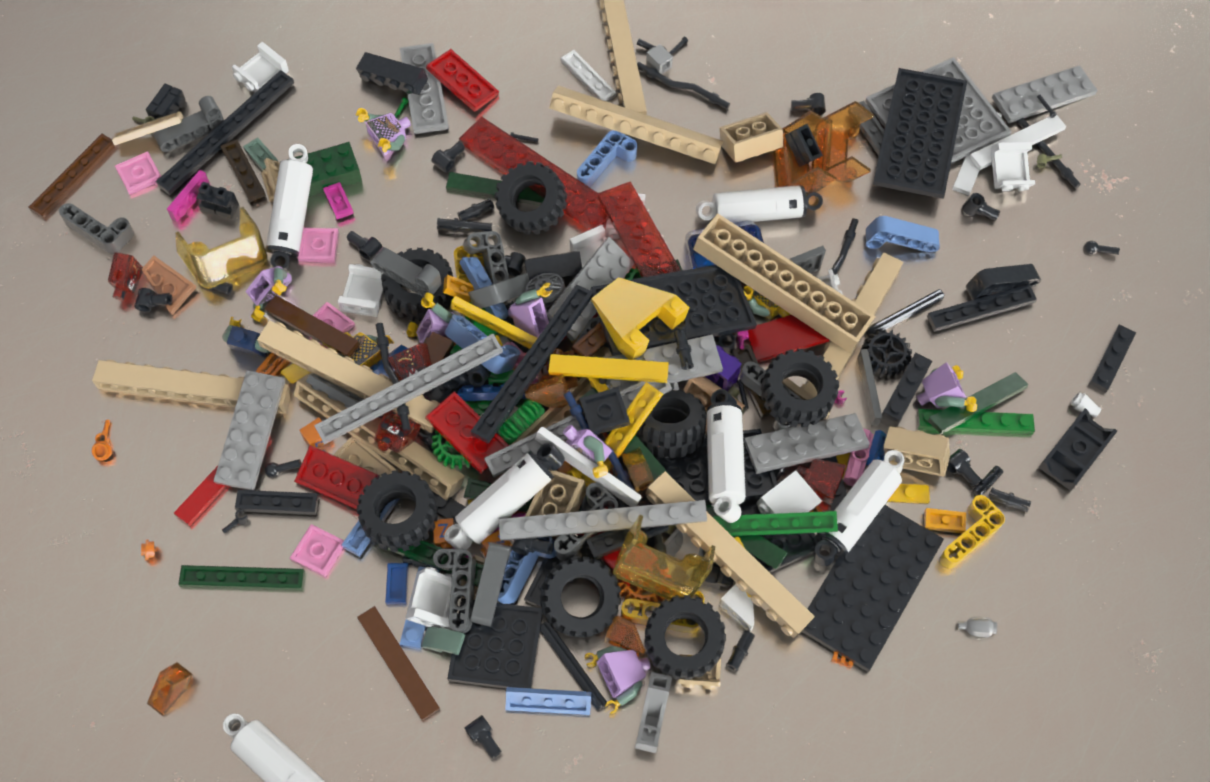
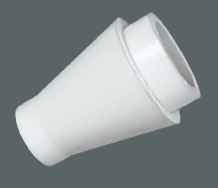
(1082, 401)

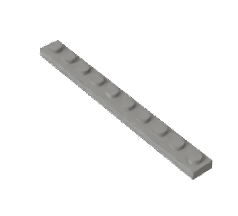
(408, 389)
(507, 457)
(602, 520)

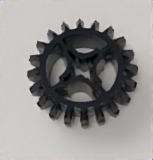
(897, 352)

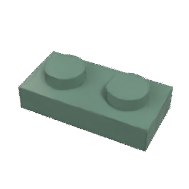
(258, 152)

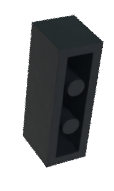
(563, 264)

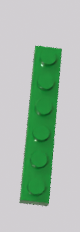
(985, 422)
(781, 523)

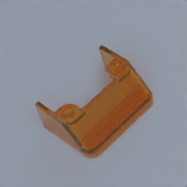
(834, 143)
(786, 167)

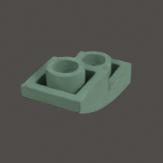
(443, 640)

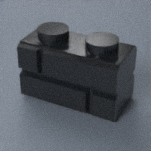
(166, 102)
(803, 145)

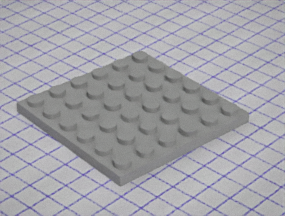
(978, 121)

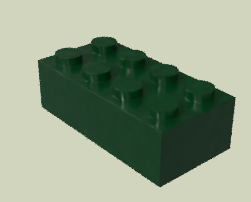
(332, 166)

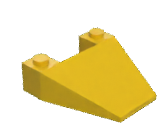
(630, 306)

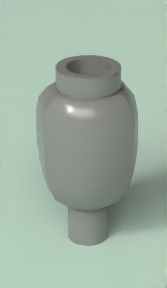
(979, 626)

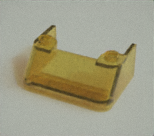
(227, 260)
(659, 571)

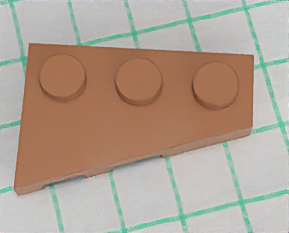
(168, 280)

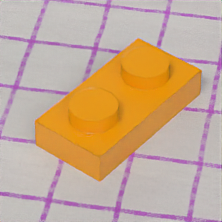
(457, 287)
(945, 520)

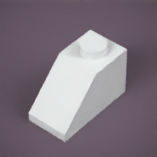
(739, 606)

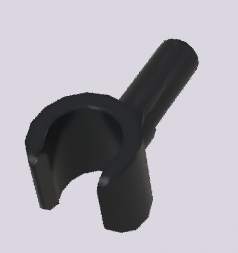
(237, 520)

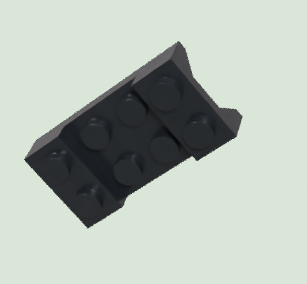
(1077, 450)

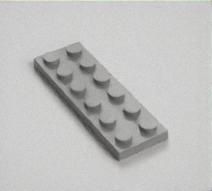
(1056, 90)
(428, 107)
(601, 269)
(703, 354)
(249, 430)
(805, 444)

